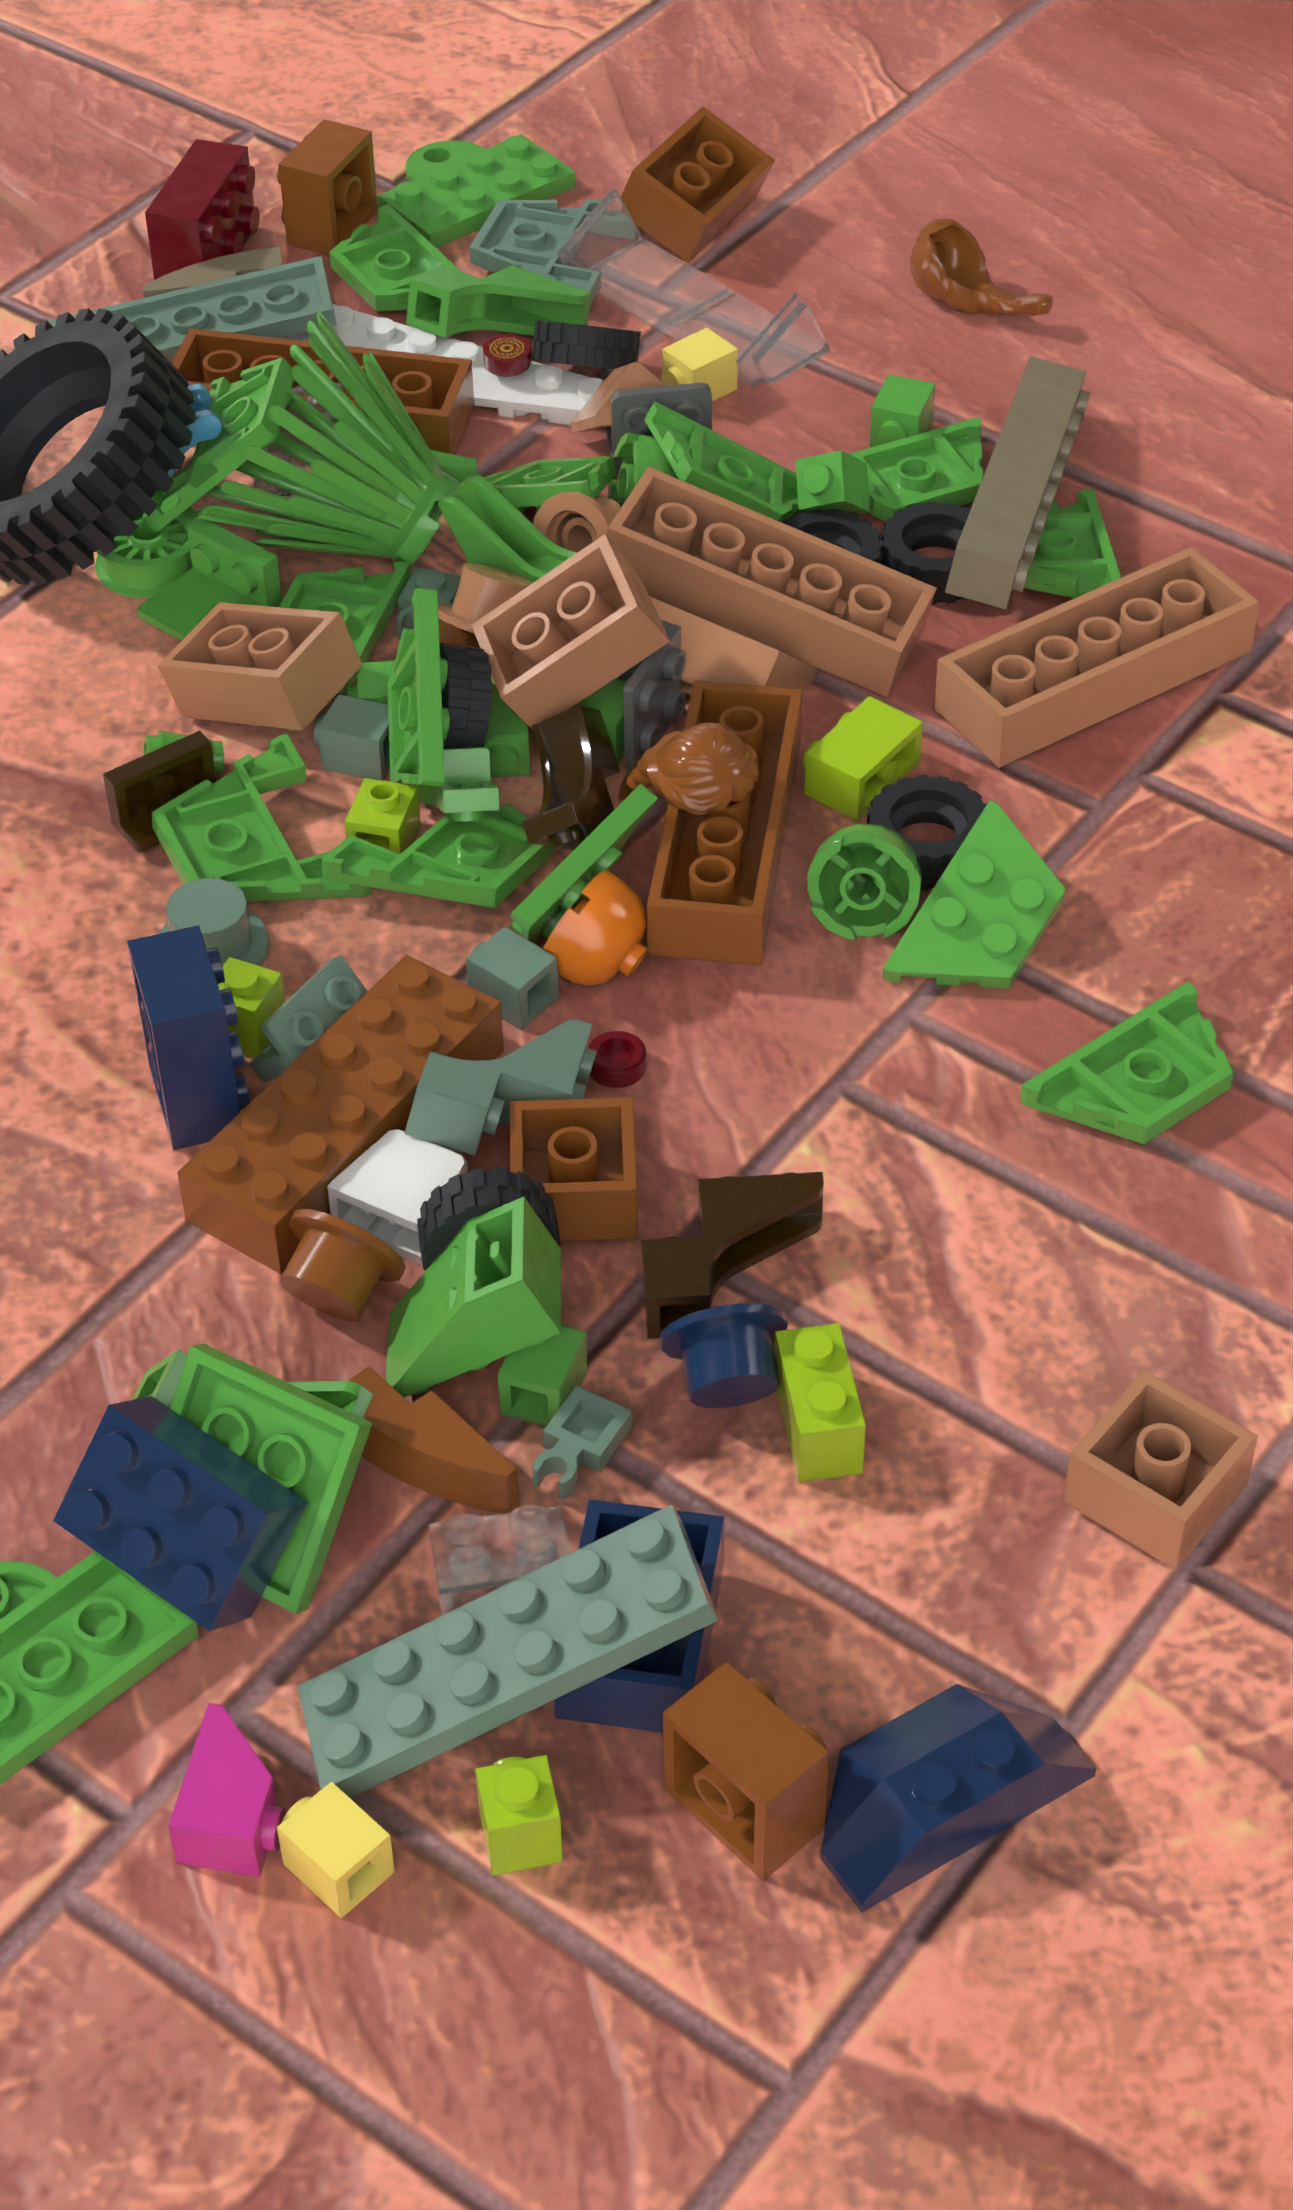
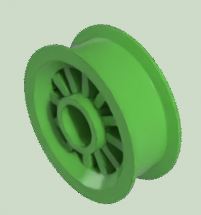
(147, 558)

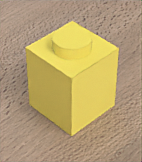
(701, 359)
(335, 1848)

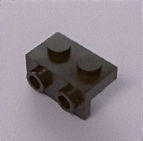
(151, 782)

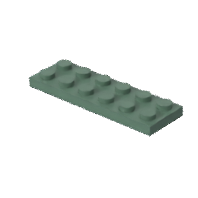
(258, 303)
(505, 1653)

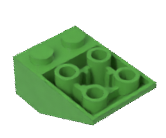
(477, 1300)

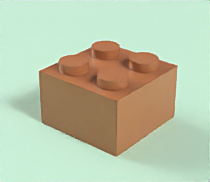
(1159, 1469)

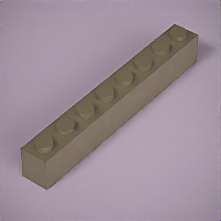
(1019, 484)

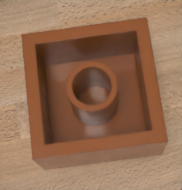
(328, 186)
(583, 1160)
(745, 1769)

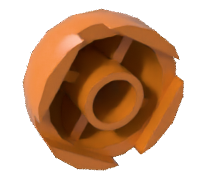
(600, 933)

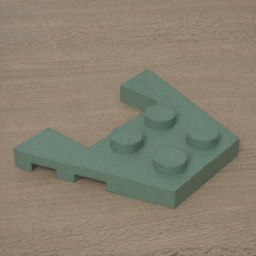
(529, 237)

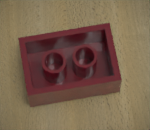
(203, 208)

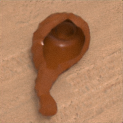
(954, 270)
(696, 769)

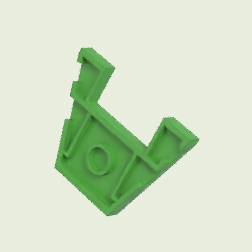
(244, 422)
(231, 836)
(449, 862)

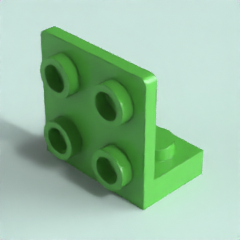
(222, 571)

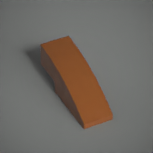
(435, 1449)

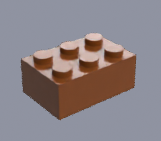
(695, 184)

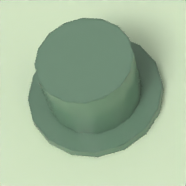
(222, 917)

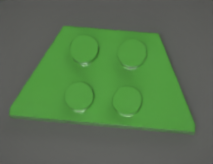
(384, 258)
(723, 465)
(925, 468)
(542, 479)
(1073, 551)
(362, 601)
(415, 701)
(563, 887)
(981, 911)
(1138, 1073)

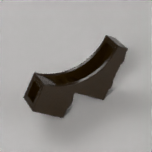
(574, 763)

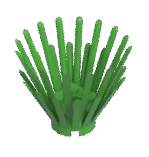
(381, 477)

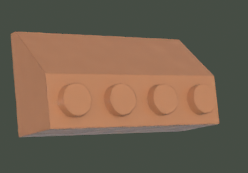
(730, 657)

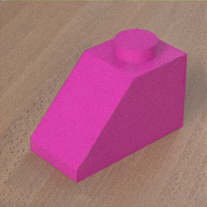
(225, 1803)

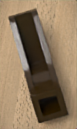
(738, 1227)

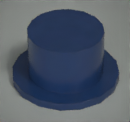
(727, 1352)

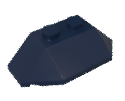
(940, 1787)

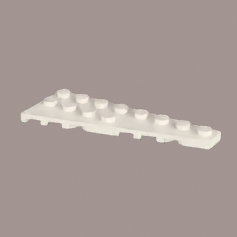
(540, 389)

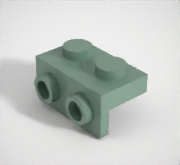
(307, 1016)

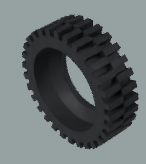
(121, 465)

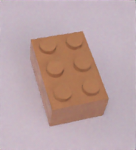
(570, 632)
(261, 665)

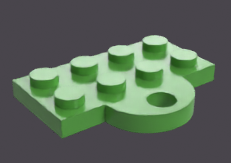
(459, 183)
(74, 1649)

